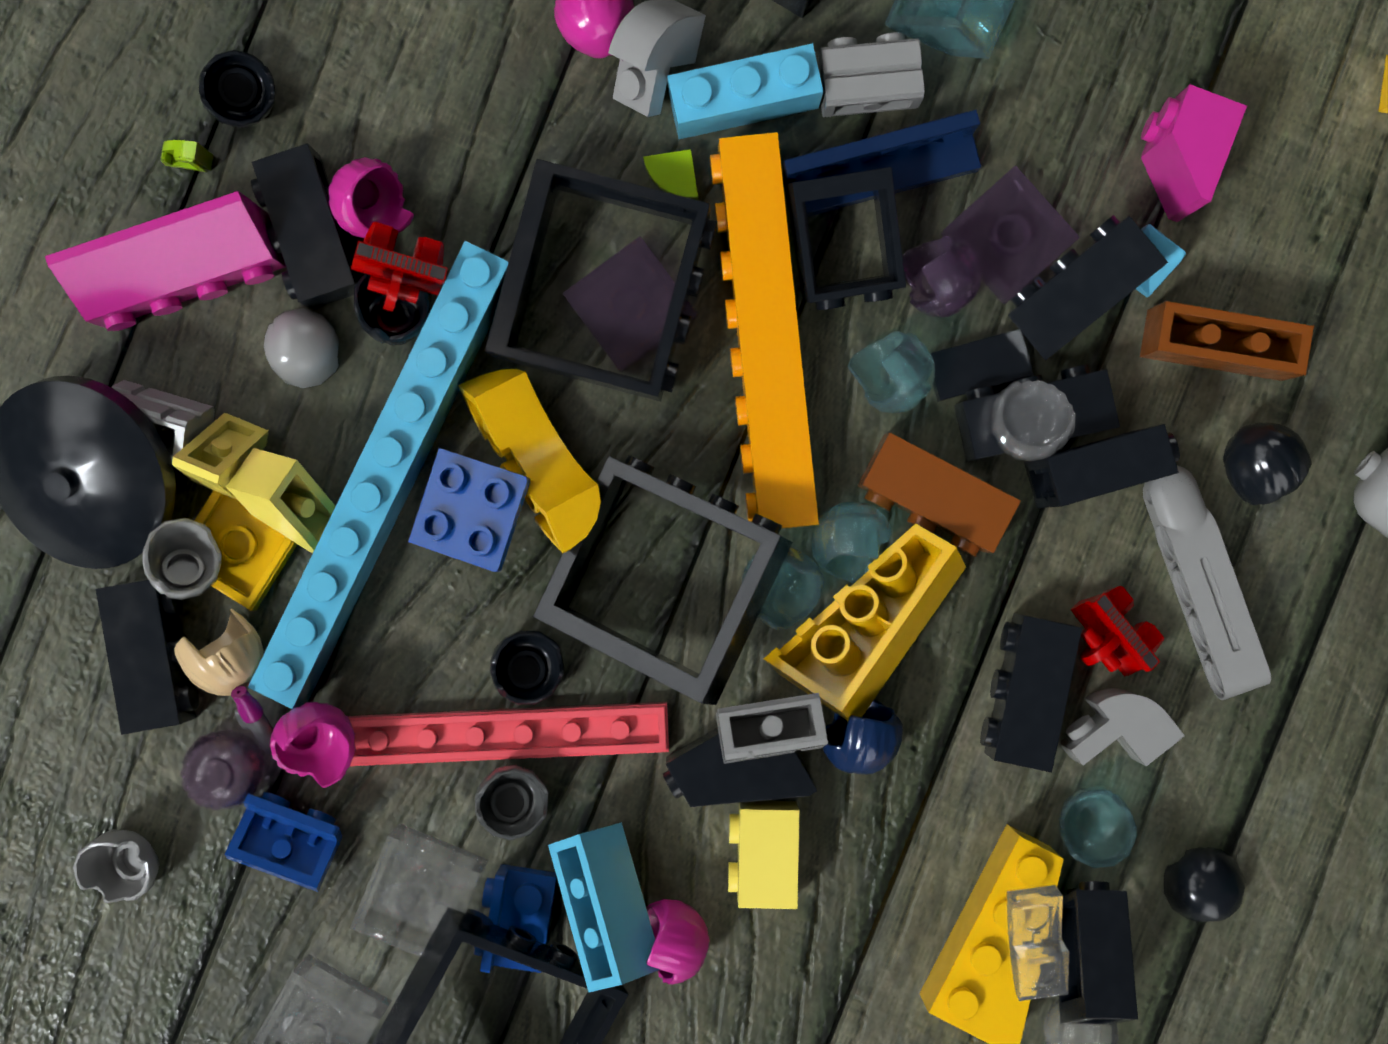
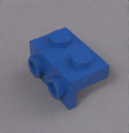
(285, 841)

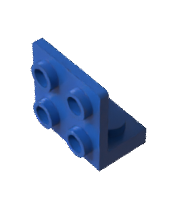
(469, 510)

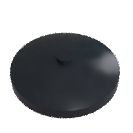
(83, 471)

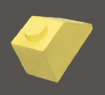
(282, 496)

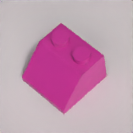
(1189, 148)

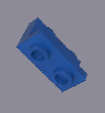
(518, 899)

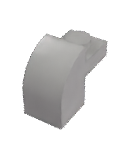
(648, 44)
(1123, 716)

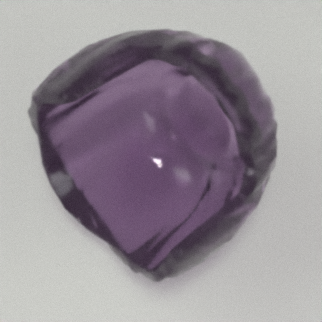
(942, 276)
(222, 769)

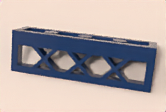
(915, 154)

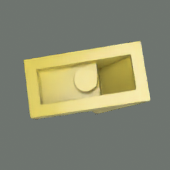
(219, 452)

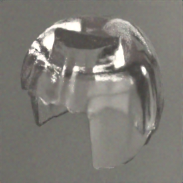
(1032, 420)

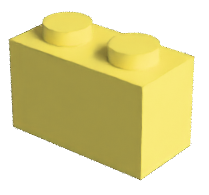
(766, 854)

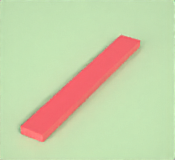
(510, 733)

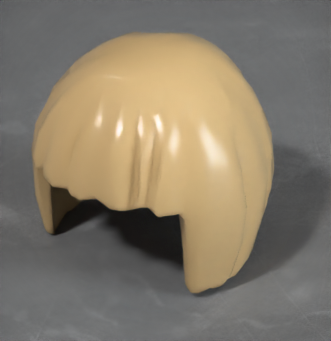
(224, 662)

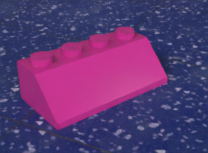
(168, 262)

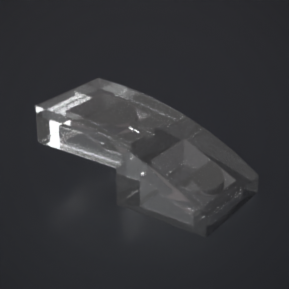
(1036, 942)

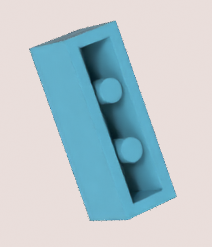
(745, 91)
(604, 906)

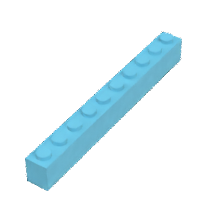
(382, 479)

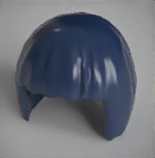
(864, 742)

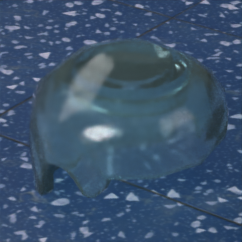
(1097, 827)

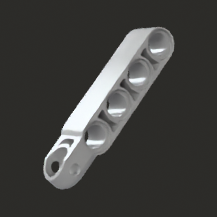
(1206, 585)

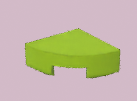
(186, 155)
(673, 173)

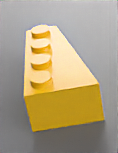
(871, 624)
(973, 973)

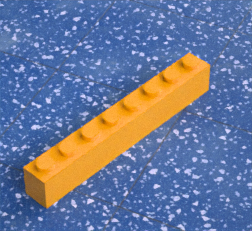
(766, 330)

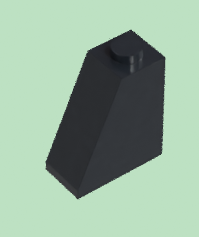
(705, 780)

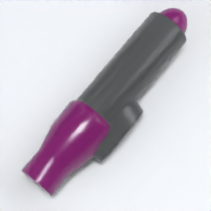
(251, 717)

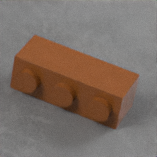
(1226, 341)
(937, 495)

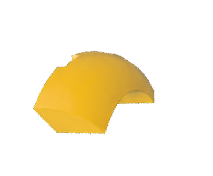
(522, 433)

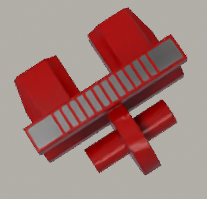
(396, 273)
(1112, 637)

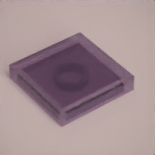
(1012, 233)
(626, 303)

